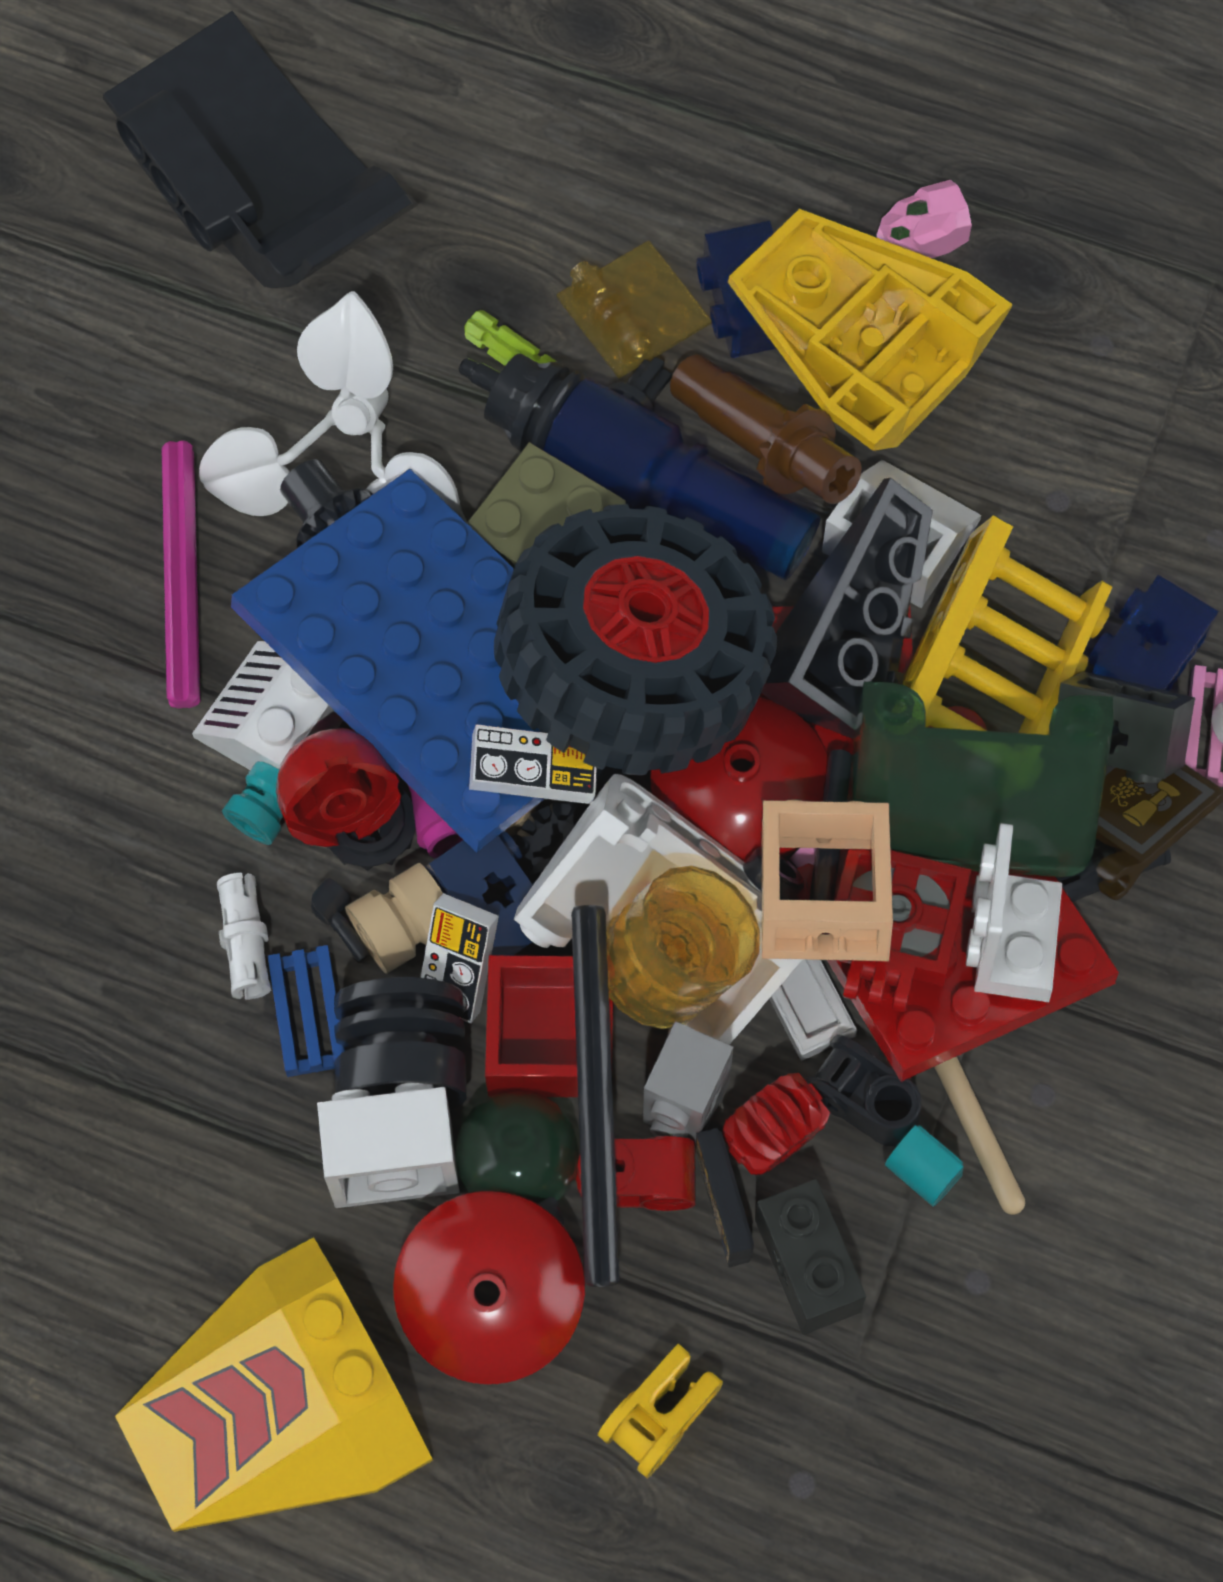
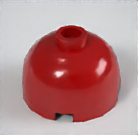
(335, 786)

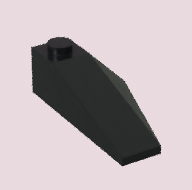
(853, 614)

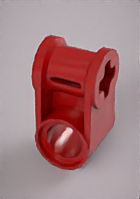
(653, 1173)

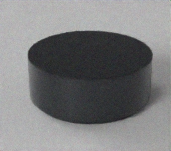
(790, 878)

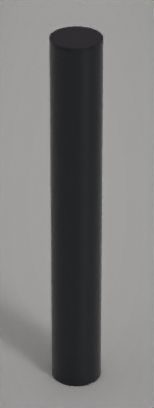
(827, 860)

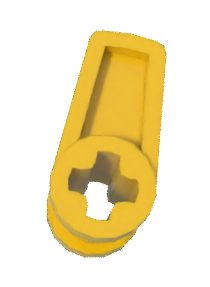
(651, 1434)

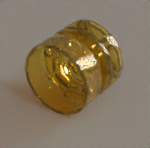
(680, 946)

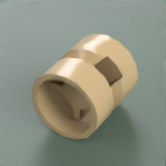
(397, 920)

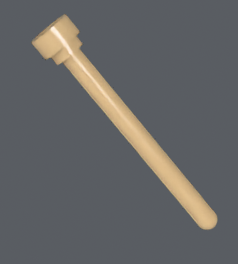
(981, 1136)

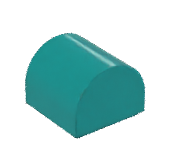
(925, 1165)

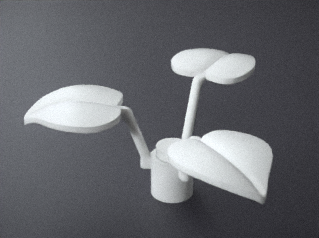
(337, 352)

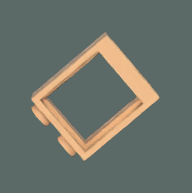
(796, 926)

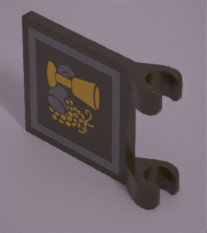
(1146, 820)

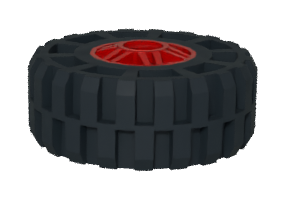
(634, 639)

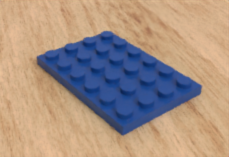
(397, 636)

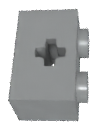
(686, 1083)

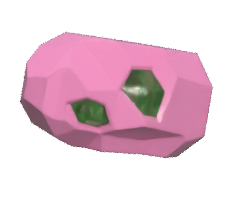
(929, 221)

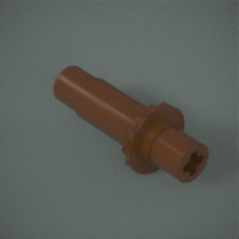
(791, 446)

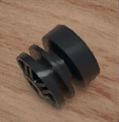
(400, 1035)

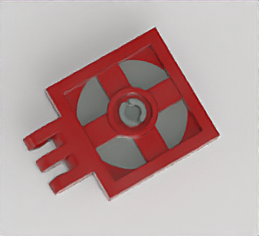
(925, 922)

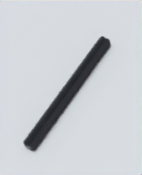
(595, 1096)

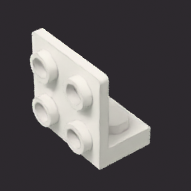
(1012, 927)

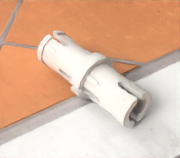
(243, 936)

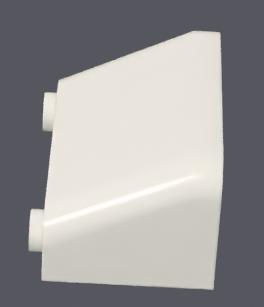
(617, 852)

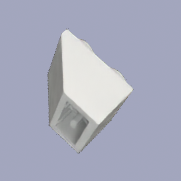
(948, 529)

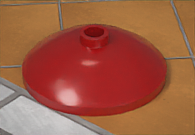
(729, 803)
(494, 1240)

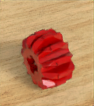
(775, 1123)

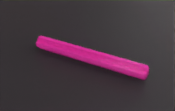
(180, 575)

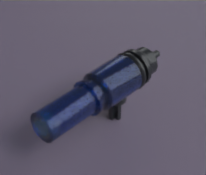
(641, 455)

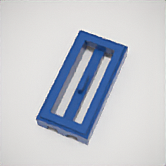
(300, 962)

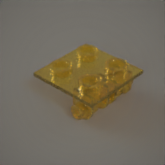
(632, 308)

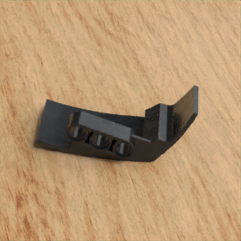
(249, 157)

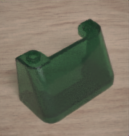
(959, 784)

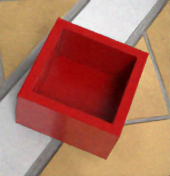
(532, 1025)

